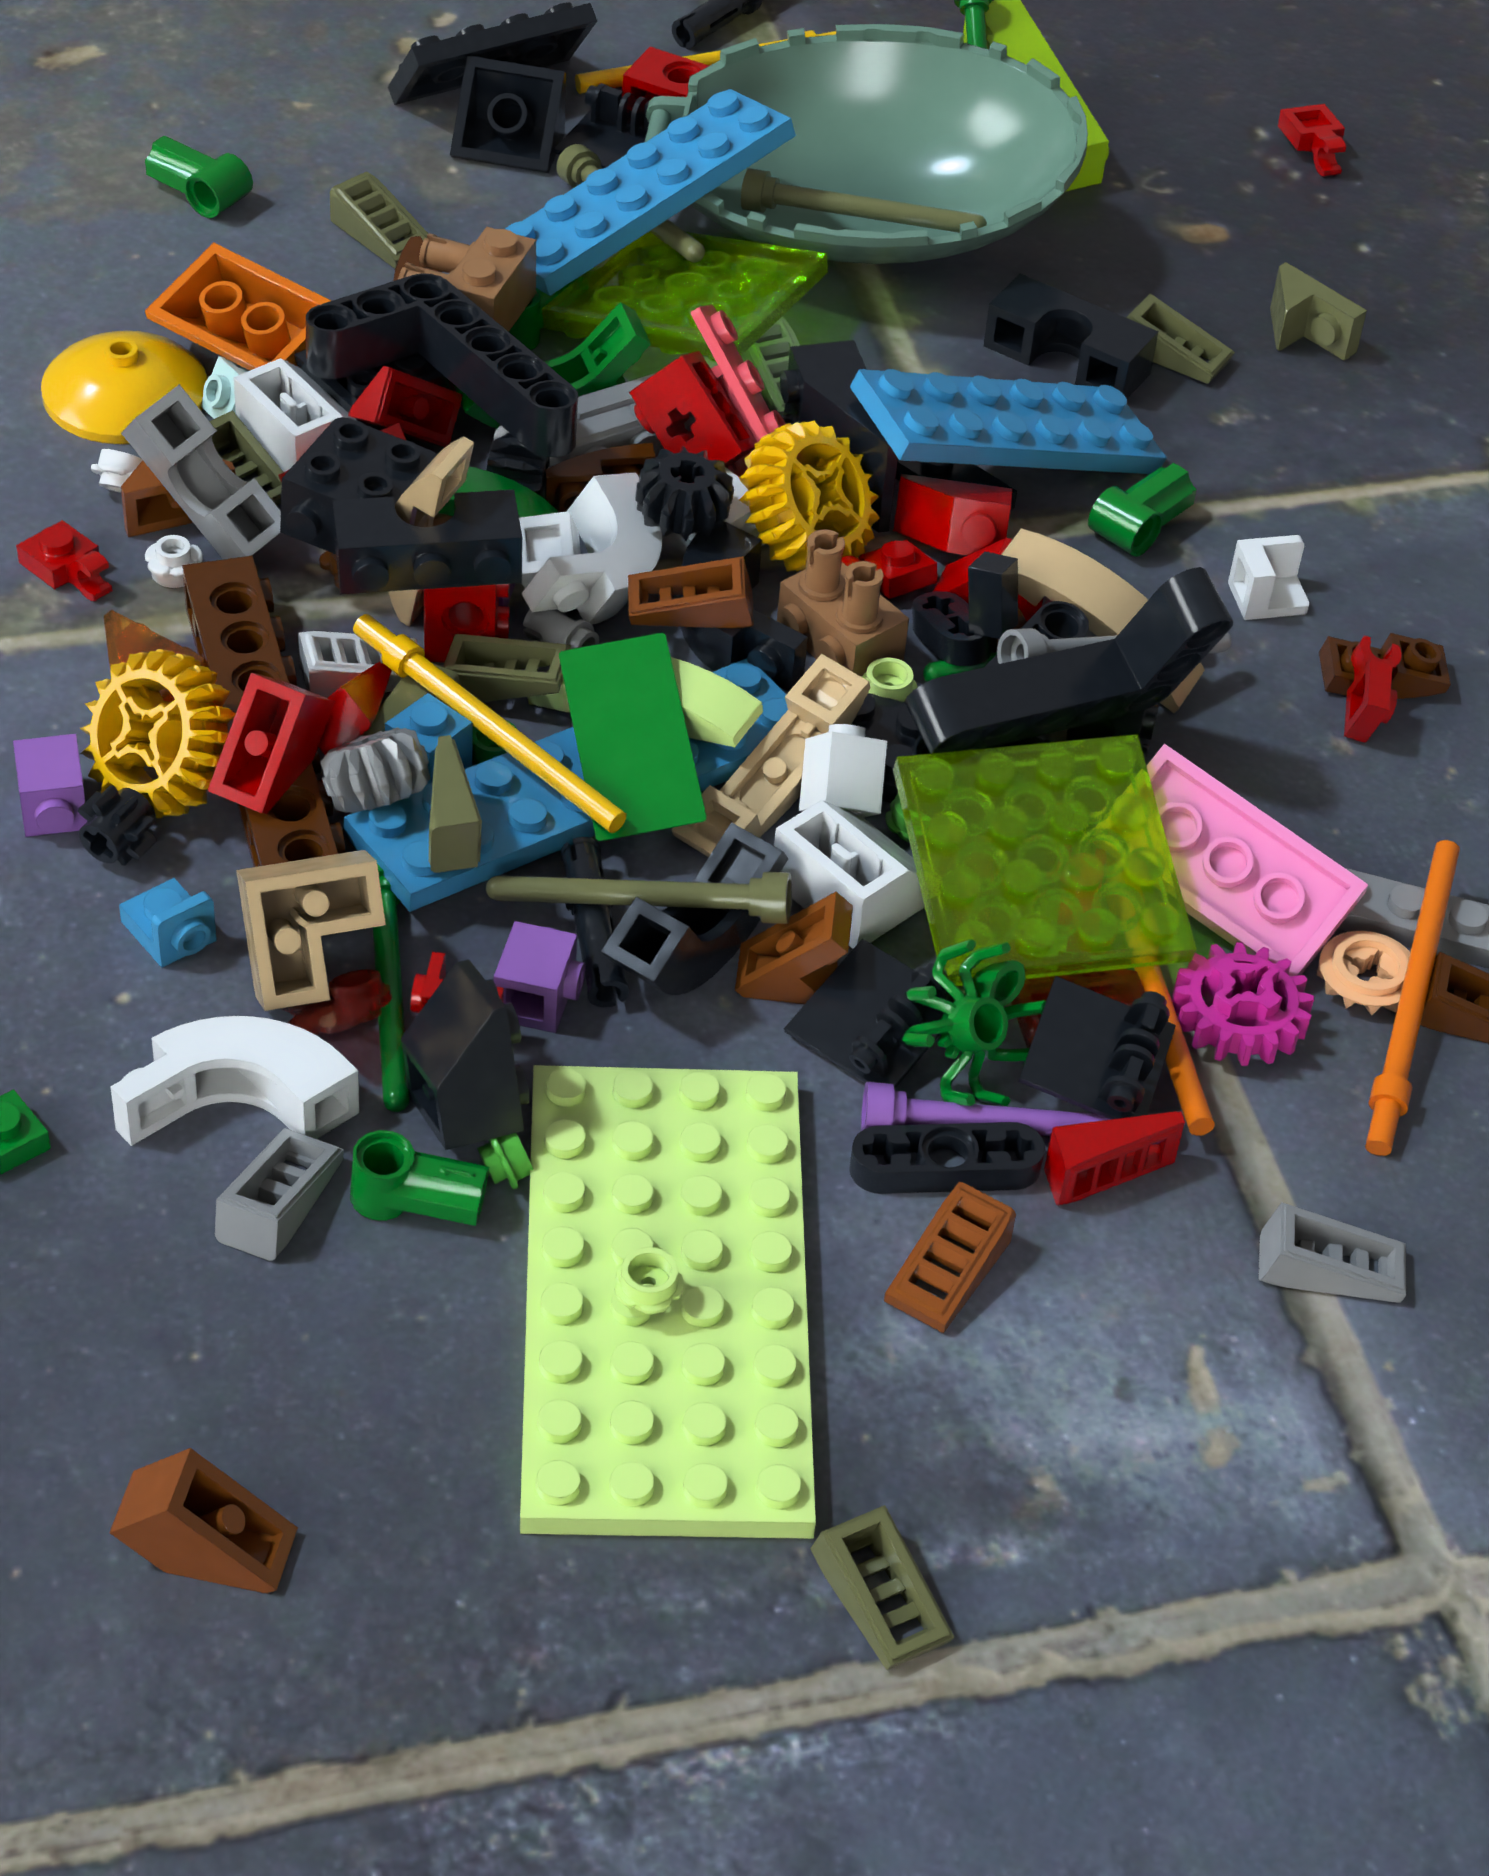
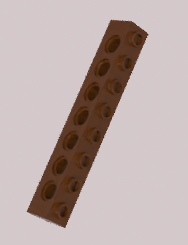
(238, 637)

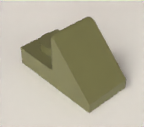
(1314, 311)

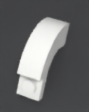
(616, 548)
(240, 1062)

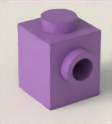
(539, 974)

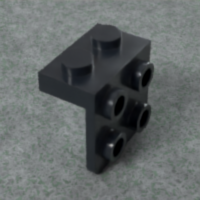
(343, 465)

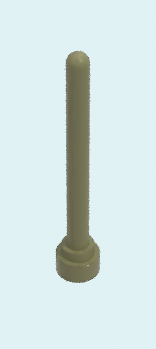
(578, 162)
(763, 192)
(762, 897)

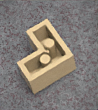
(290, 910)

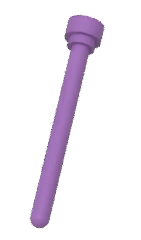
(889, 1107)

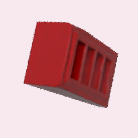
(355, 707)
(1109, 1152)

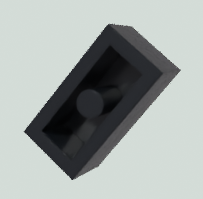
(993, 594)

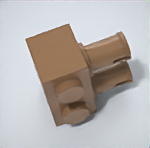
(491, 272)
(841, 607)

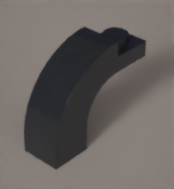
(767, 644)
(688, 946)

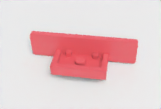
(738, 378)

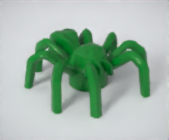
(974, 1021)

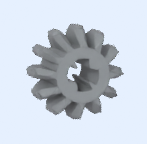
(375, 770)

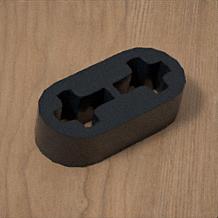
(943, 625)

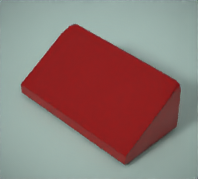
(420, 407)

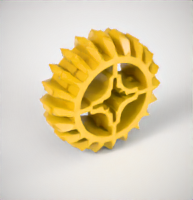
(807, 483)
(139, 729)

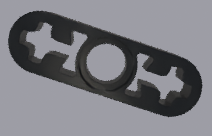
(965, 1138)

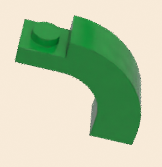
(595, 362)

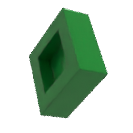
(20, 1133)

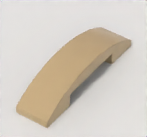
(422, 503)
(1072, 577)
(773, 771)

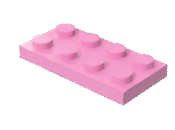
(1247, 870)

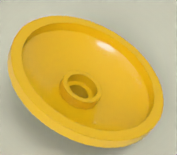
(115, 377)

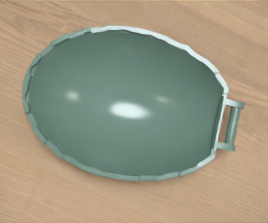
(898, 121)

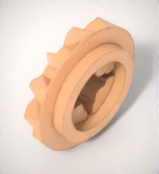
(1354, 953)

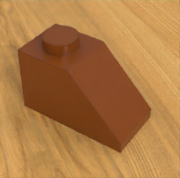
(203, 1524)

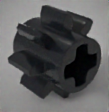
(117, 825)

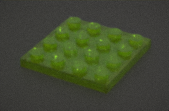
(741, 277)
(1045, 854)

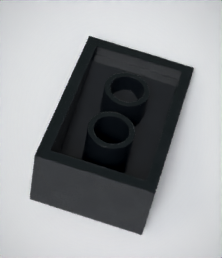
(820, 391)

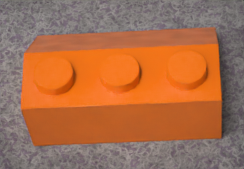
(236, 309)

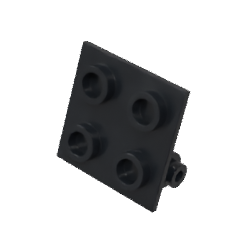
(610, 125)
(864, 1013)
(1099, 1050)

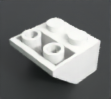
(284, 409)
(847, 855)

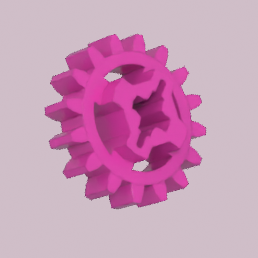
(1242, 1004)

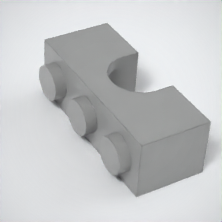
(179, 450)

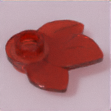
(353, 1000)

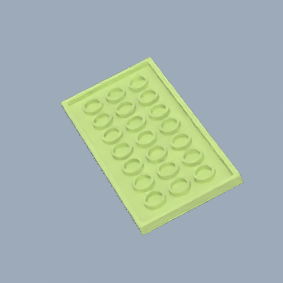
(688, 1411)

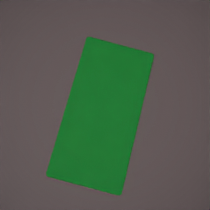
(633, 733)

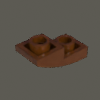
(571, 476)
(1418, 674)

